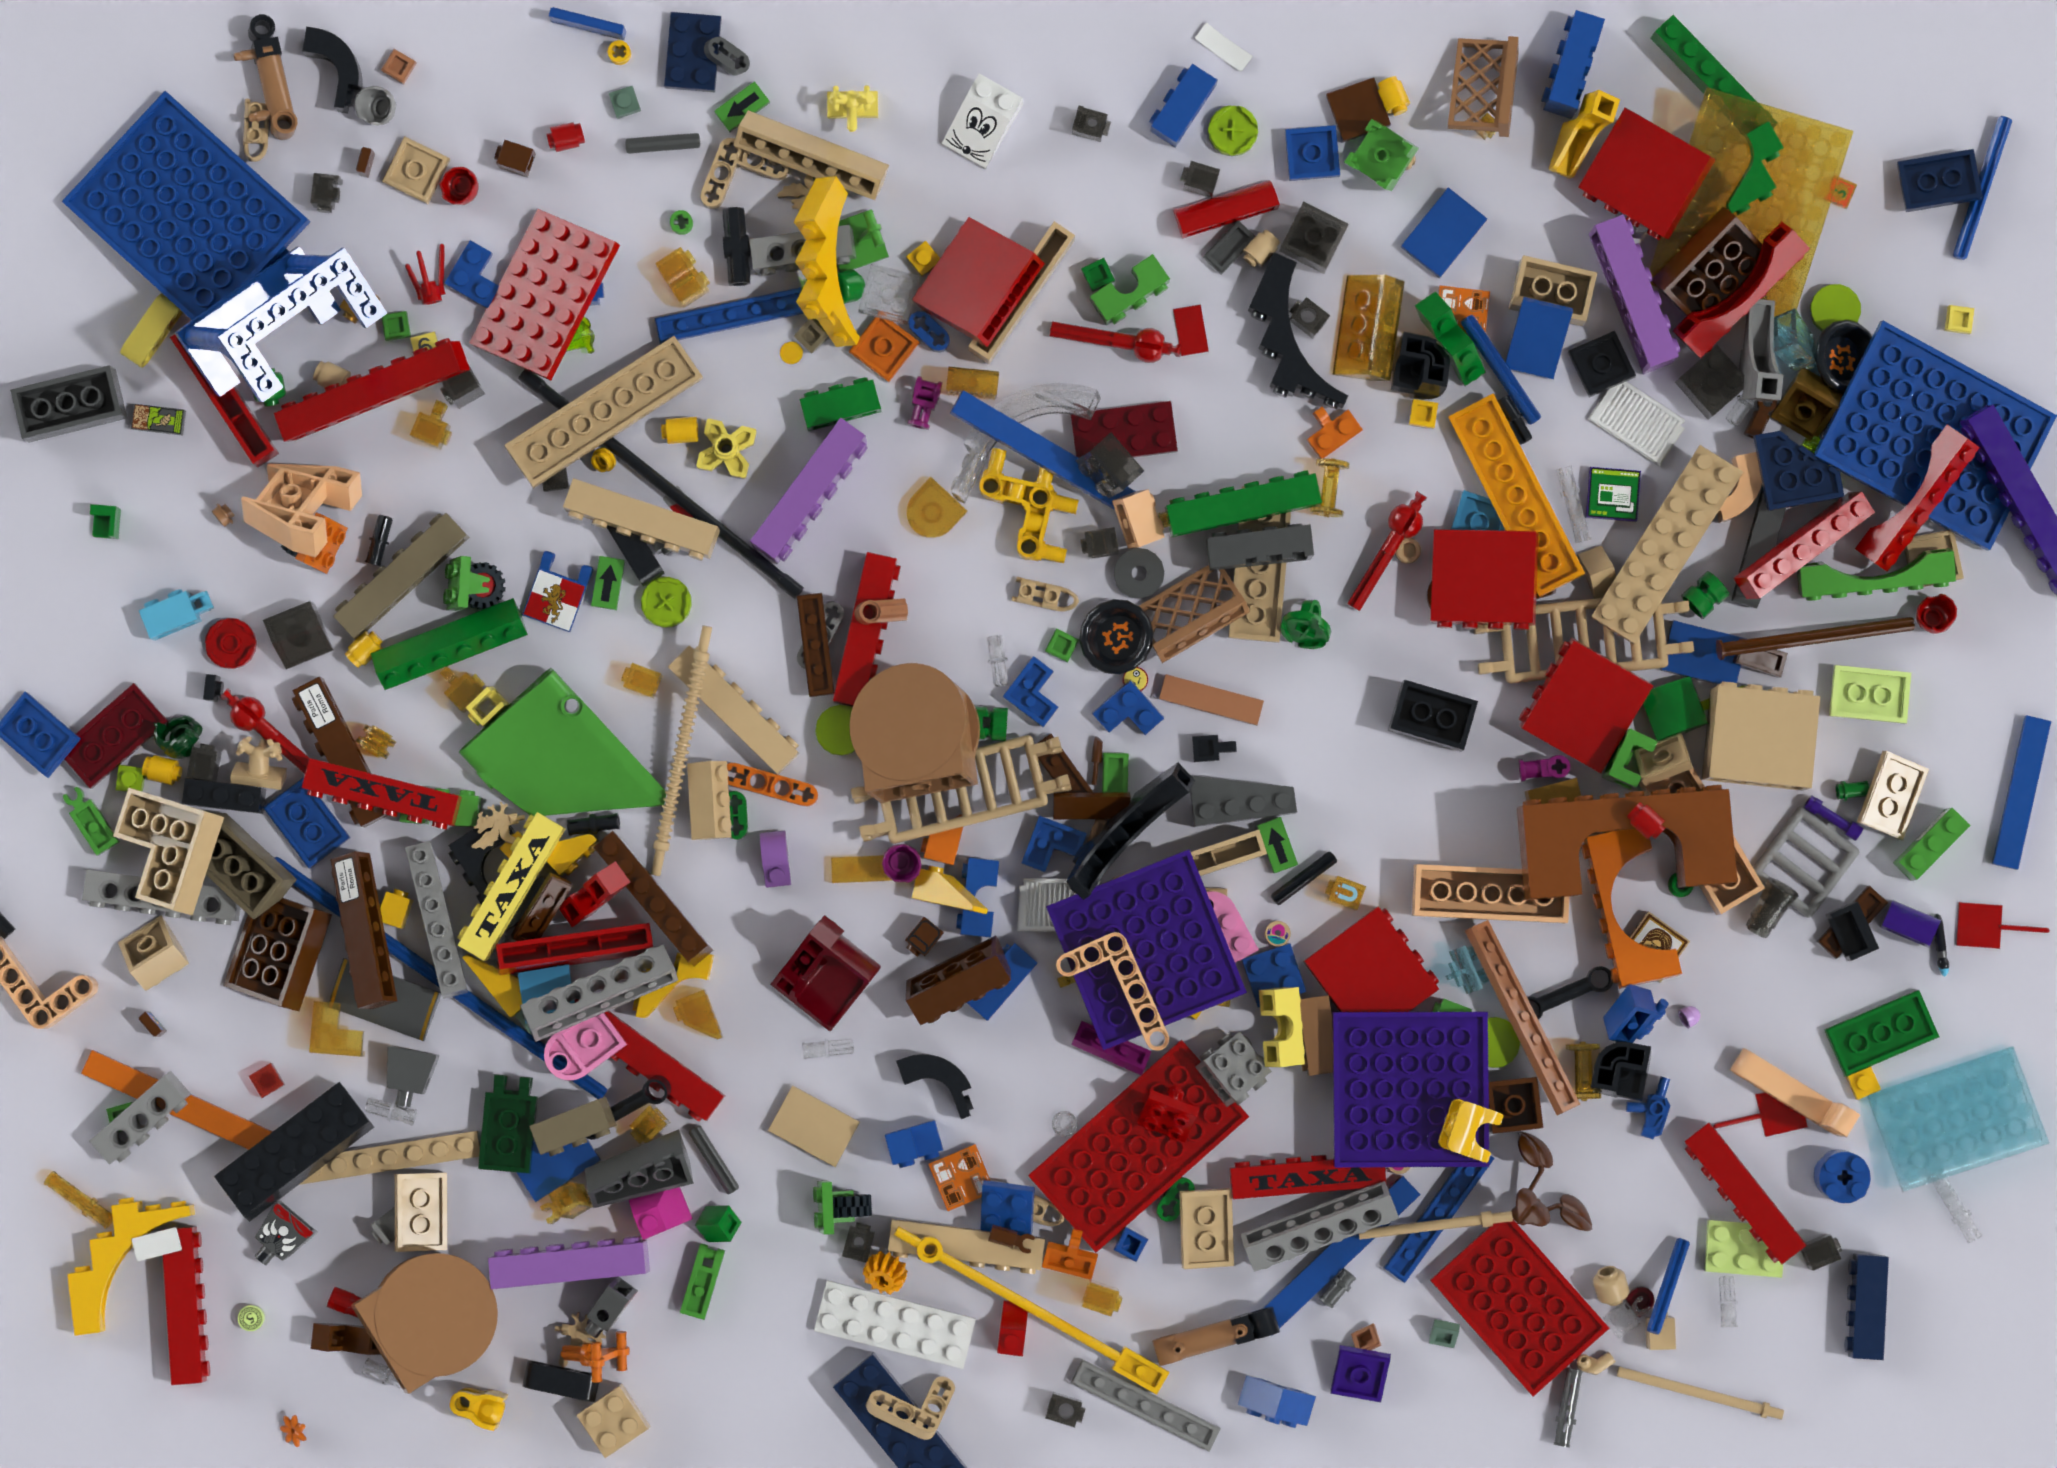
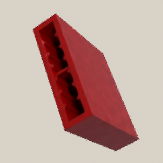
(1646, 174)
(978, 281)
(1484, 578)
(1585, 704)
(1372, 968)

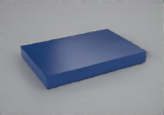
(1444, 232)
(1538, 337)
(1703, 662)
(37, 734)
(306, 824)
(554, 1171)

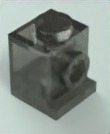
(1082, 129)
(325, 192)
(854, 1252)

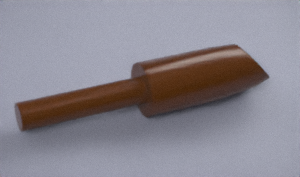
(1096, 757)

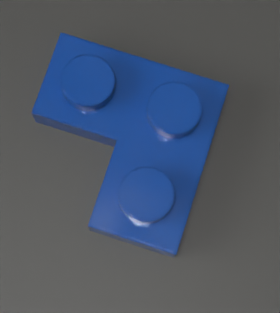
(467, 276)
(1025, 692)
(1130, 703)
(1050, 836)

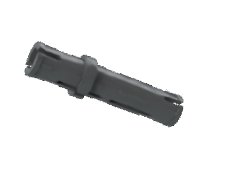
(1563, 1438)

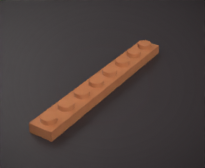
(1522, 1017)

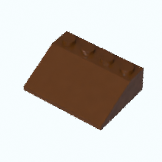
(1710, 264)
(278, 953)

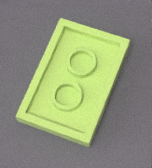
(1870, 694)
(1735, 1251)

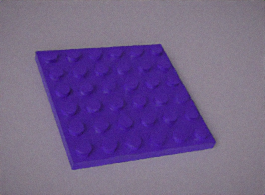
(1171, 936)
(1398, 1082)

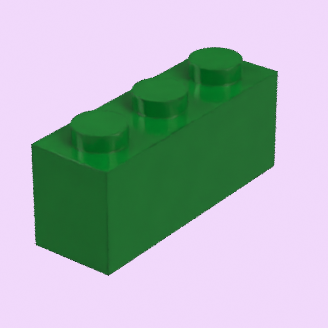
(840, 402)

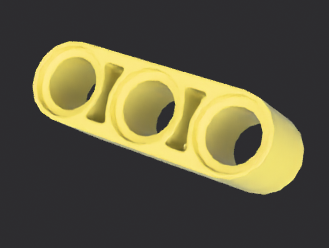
(151, 331)

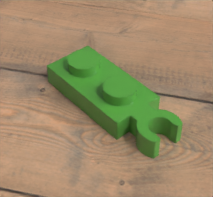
(91, 823)

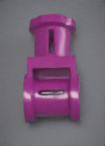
(925, 401)
(1543, 768)

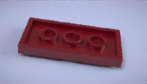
(1139, 428)
(114, 735)

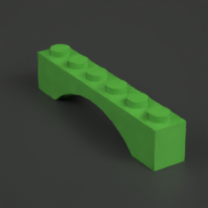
(1929, 567)

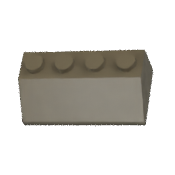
(247, 870)

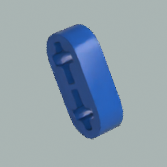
(925, 336)

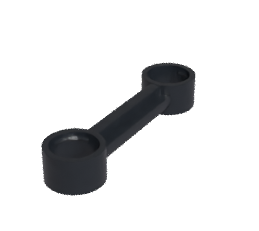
(1570, 992)
(639, 1100)

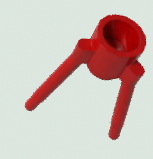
(429, 292)

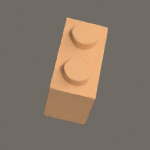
(1138, 518)

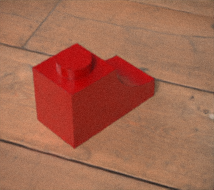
(1012, 1329)

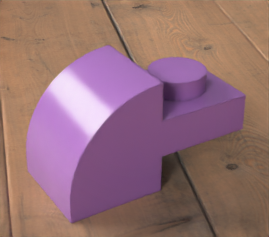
(775, 858)

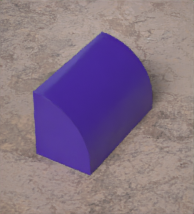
(1911, 924)

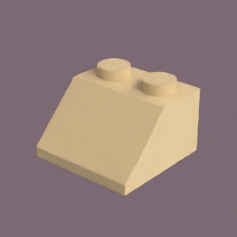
(153, 953)

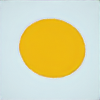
(791, 352)

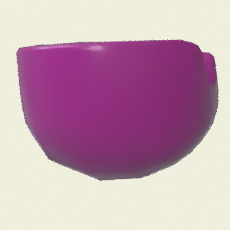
(901, 863)

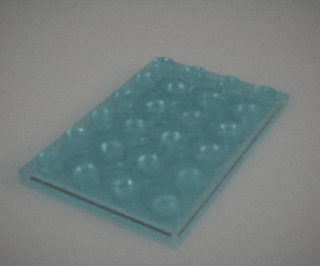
(1958, 1119)

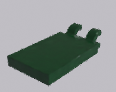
(506, 1129)

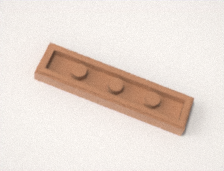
(1211, 699)

